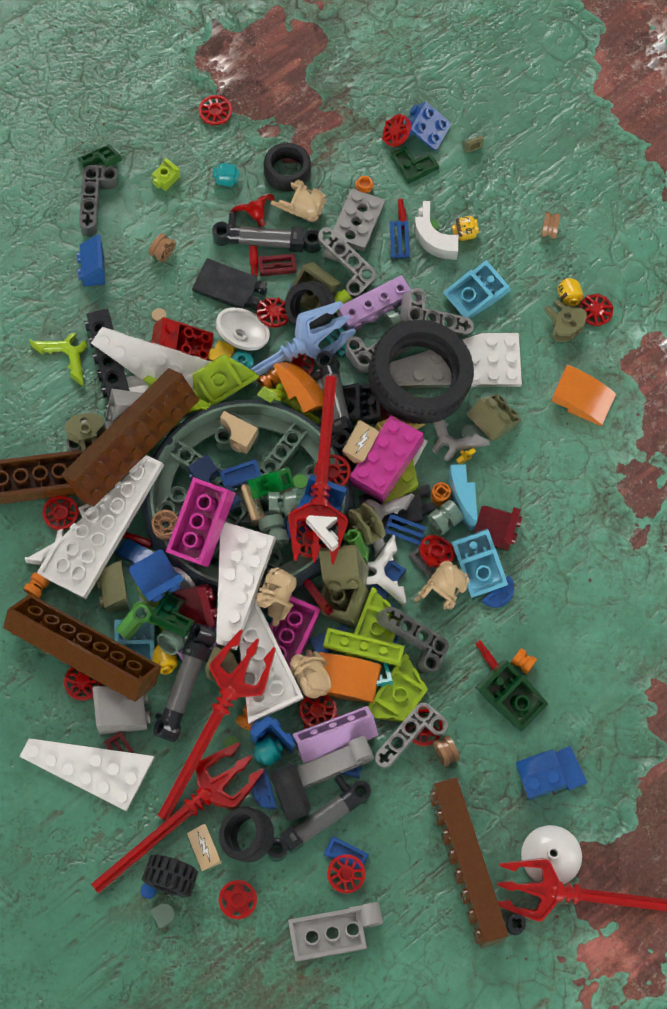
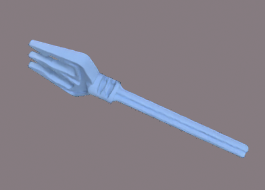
(307, 340)

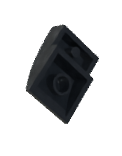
(362, 404)

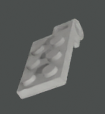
(350, 213)
(362, 916)

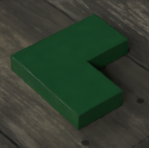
(106, 155)
(412, 168)
(168, 615)

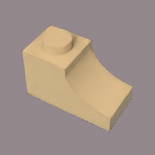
(241, 432)

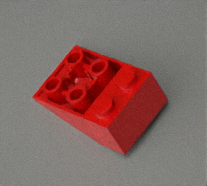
(182, 338)

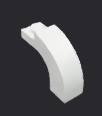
(432, 241)

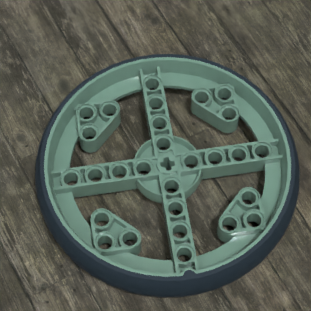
(206, 424)

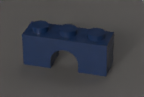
(207, 471)

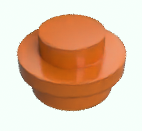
(364, 184)

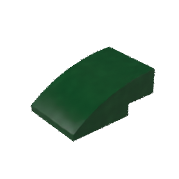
(512, 695)

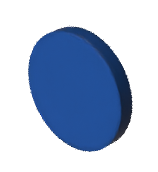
(147, 891)

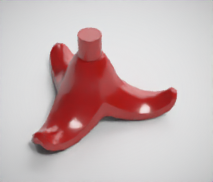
(255, 208)

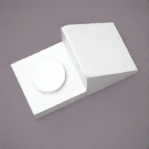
(320, 526)

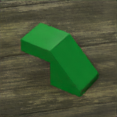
(271, 482)

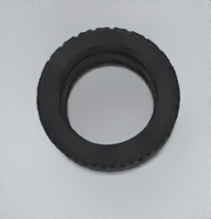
(282, 151)
(293, 298)
(290, 792)
(230, 828)

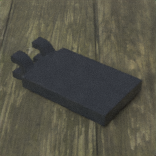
(228, 285)
(415, 509)

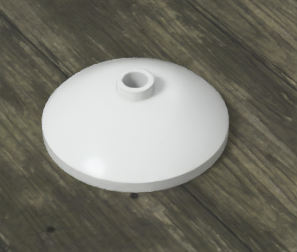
(242, 329)
(548, 838)

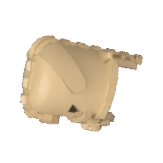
(303, 204)
(445, 582)
(276, 594)
(311, 674)

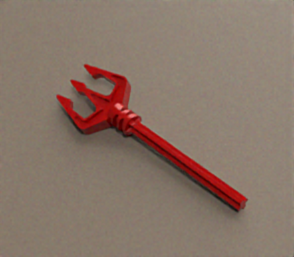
(319, 504)
(231, 688)
(209, 792)
(551, 891)

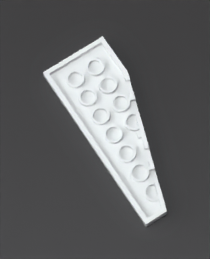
(494, 359)
(86, 548)

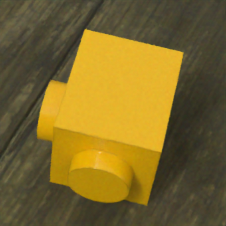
(220, 349)

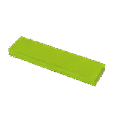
(363, 646)

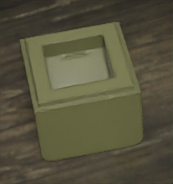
(473, 144)

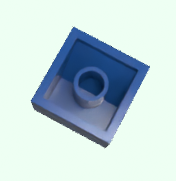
(92, 262)
(541, 774)

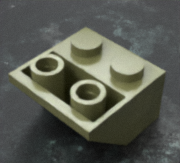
(494, 416)

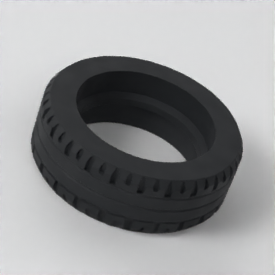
(433, 337)

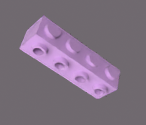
(373, 303)
(334, 734)

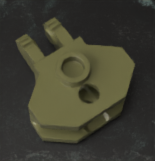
(567, 322)
(85, 431)
(367, 523)

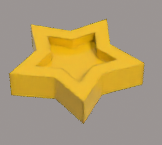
(465, 456)

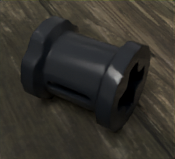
(514, 918)

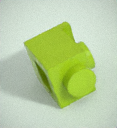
(171, 172)

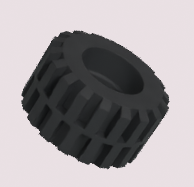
(170, 875)

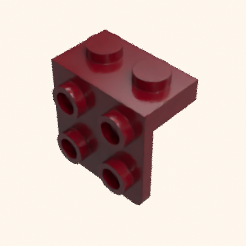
(500, 525)
(198, 604)

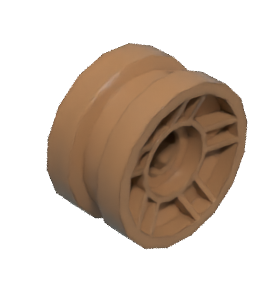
(550, 225)
(162, 247)
(162, 518)
(446, 750)

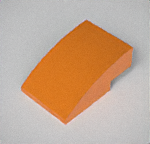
(301, 386)
(583, 395)
(352, 677)

